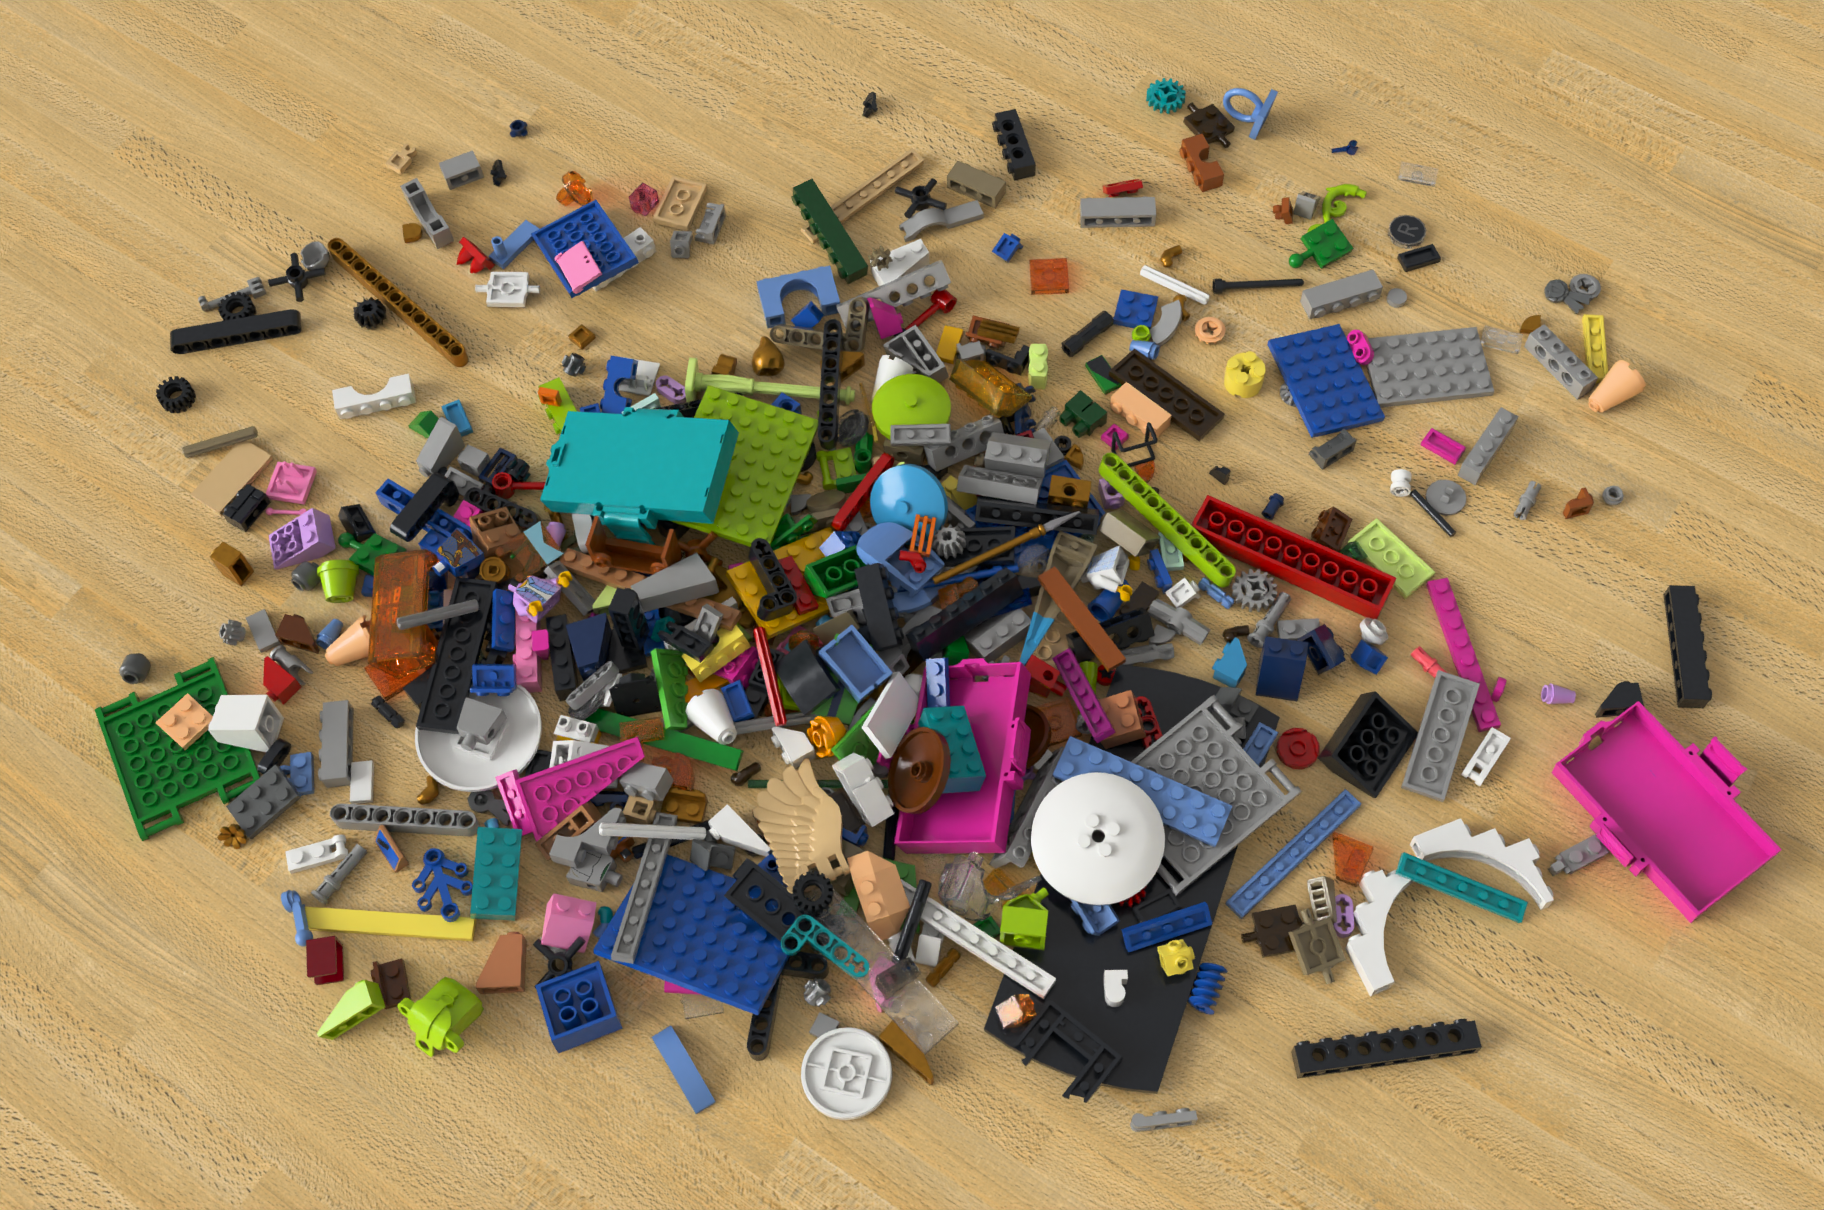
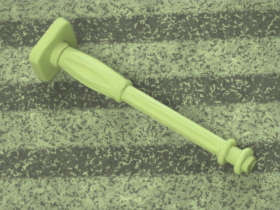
(697, 382)

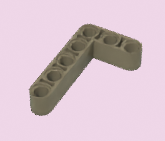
(808, 333)

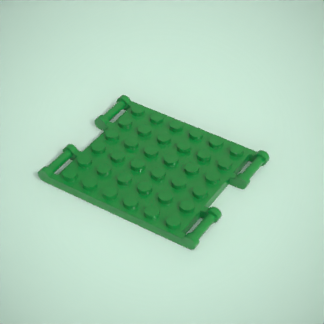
(156, 770)

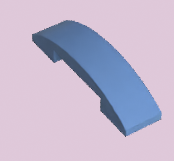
(683, 1069)

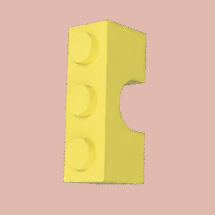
(728, 648)

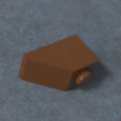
(296, 633)

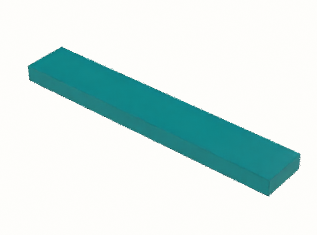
(1461, 887)

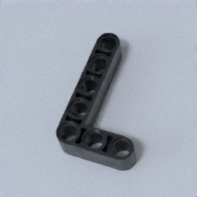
(769, 1014)

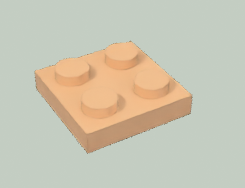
(185, 721)

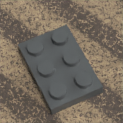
(263, 801)

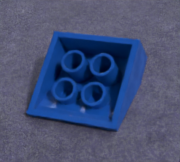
(578, 1007)

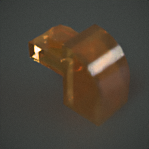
(679, 769)

